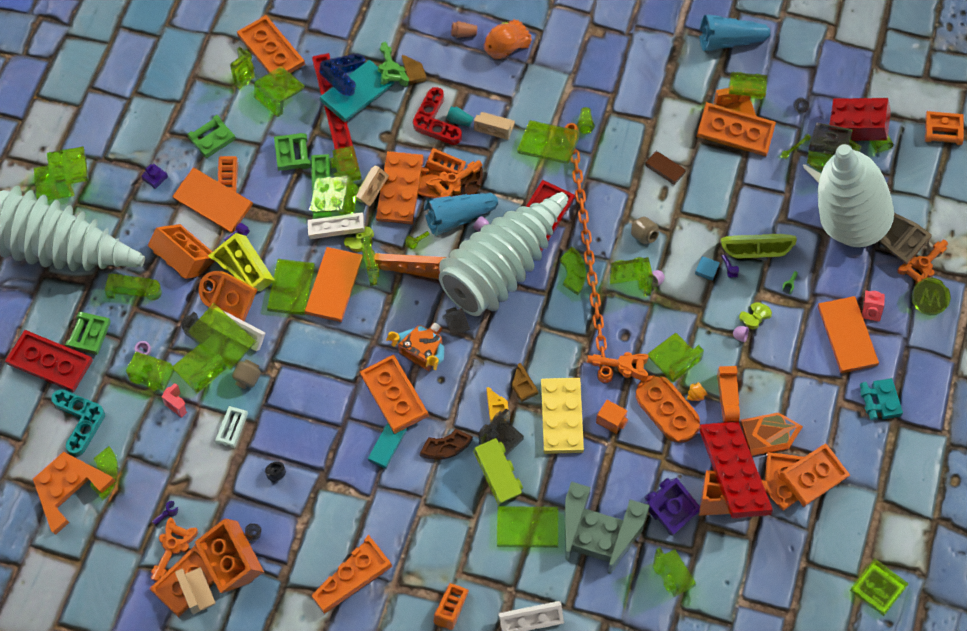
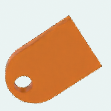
(227, 293)

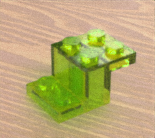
(61, 173)

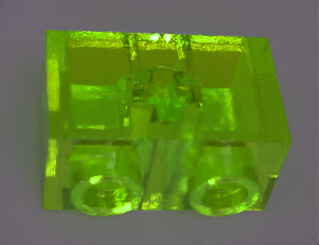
(149, 371)

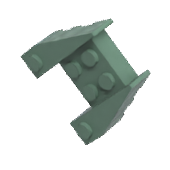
(598, 533)

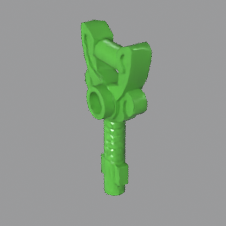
(390, 70)

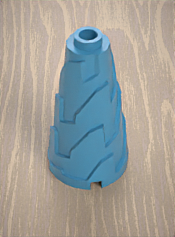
(730, 32)
(453, 211)

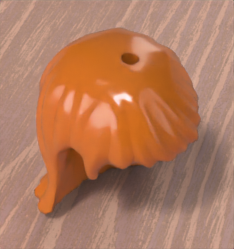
(506, 39)

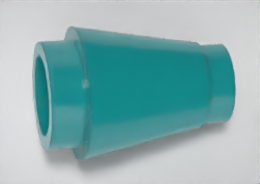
(459, 117)

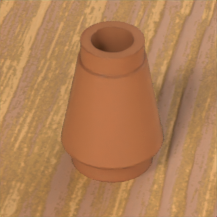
(461, 29)

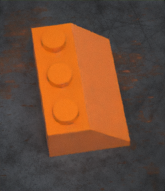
(181, 250)
(229, 556)

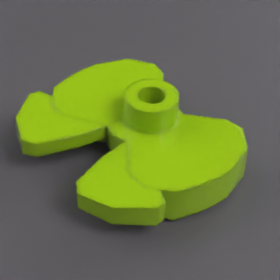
(355, 243)
(760, 311)

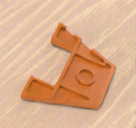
(61, 481)

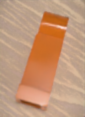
(728, 393)

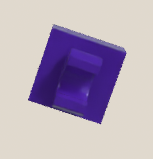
(154, 175)

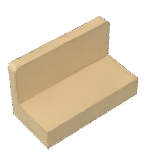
(493, 125)
(371, 185)
(195, 590)

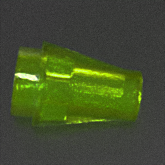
(585, 122)

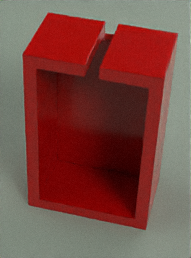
(865, 116)

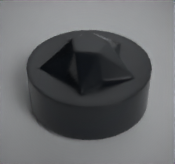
(275, 471)

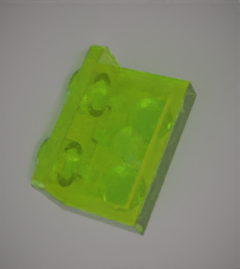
(242, 68)
(345, 163)

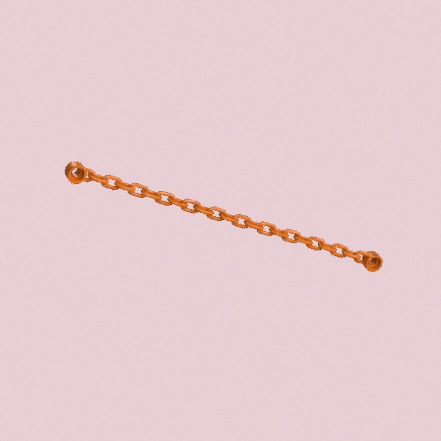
(602, 377)

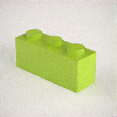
(498, 471)

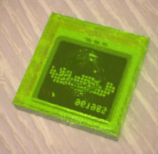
(879, 587)

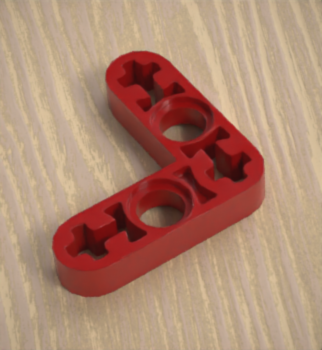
(428, 118)

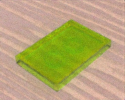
(549, 142)
(291, 287)
(222, 336)
(527, 526)

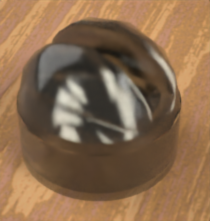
(804, 103)
(249, 530)

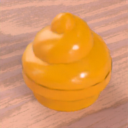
(696, 392)

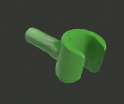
(790, 283)

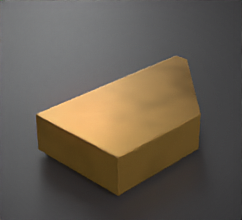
(413, 70)
(523, 384)

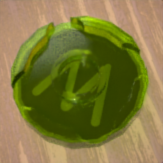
(931, 296)

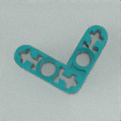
(84, 414)

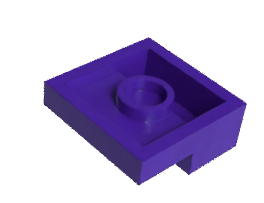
(672, 505)

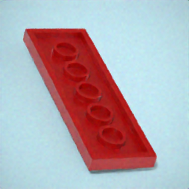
(735, 470)

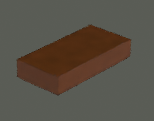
(665, 167)

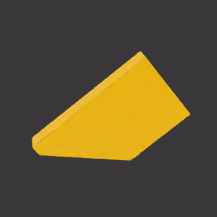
(495, 403)

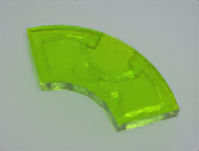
(575, 270)
(107, 463)

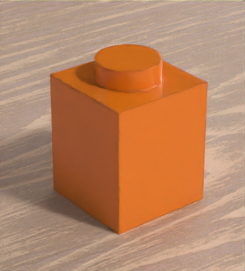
(612, 417)

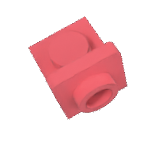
(173, 401)

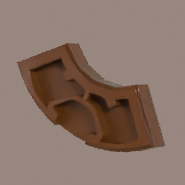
(471, 183)
(446, 447)

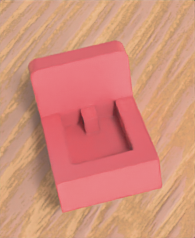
(873, 305)

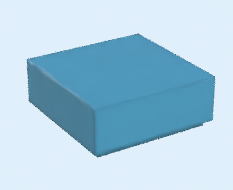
(707, 268)

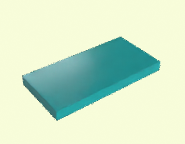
(367, 90)

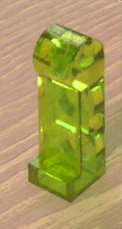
(132, 286)

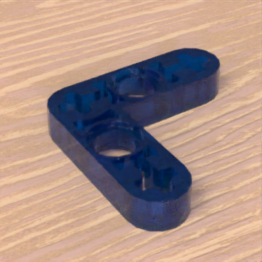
(335, 72)

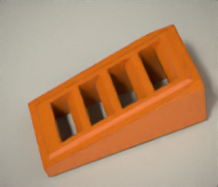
(441, 156)
(228, 163)
(446, 618)

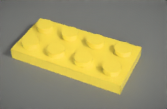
(562, 415)

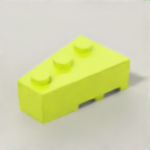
(243, 262)

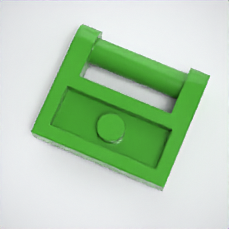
(215, 140)
(285, 152)
(93, 334)

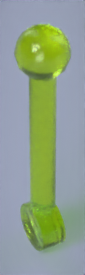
(785, 154)

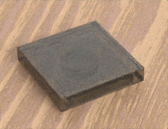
(828, 138)

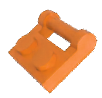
(945, 123)

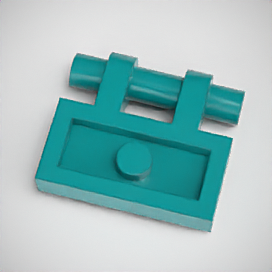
(886, 397)

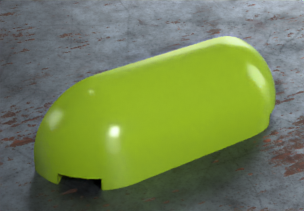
(758, 245)

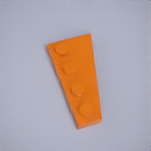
(411, 264)
(359, 570)

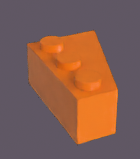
(712, 498)

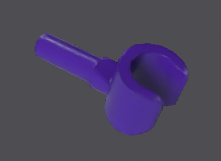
(240, 229)
(732, 271)
(167, 512)

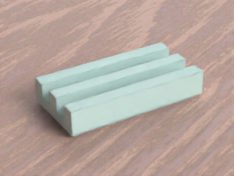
(219, 439)

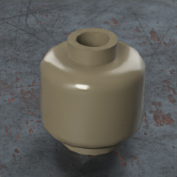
(645, 230)
(246, 374)

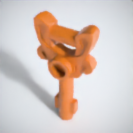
(452, 180)
(923, 263)
(624, 364)
(172, 545)

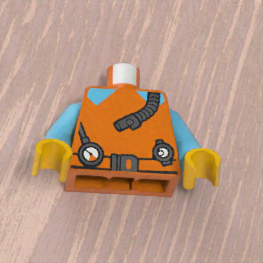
(420, 345)

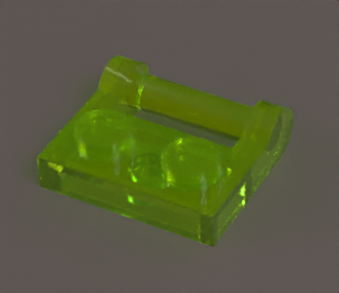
(370, 264)

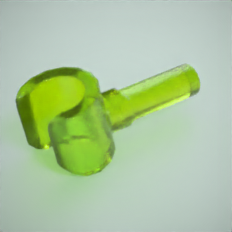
(413, 242)

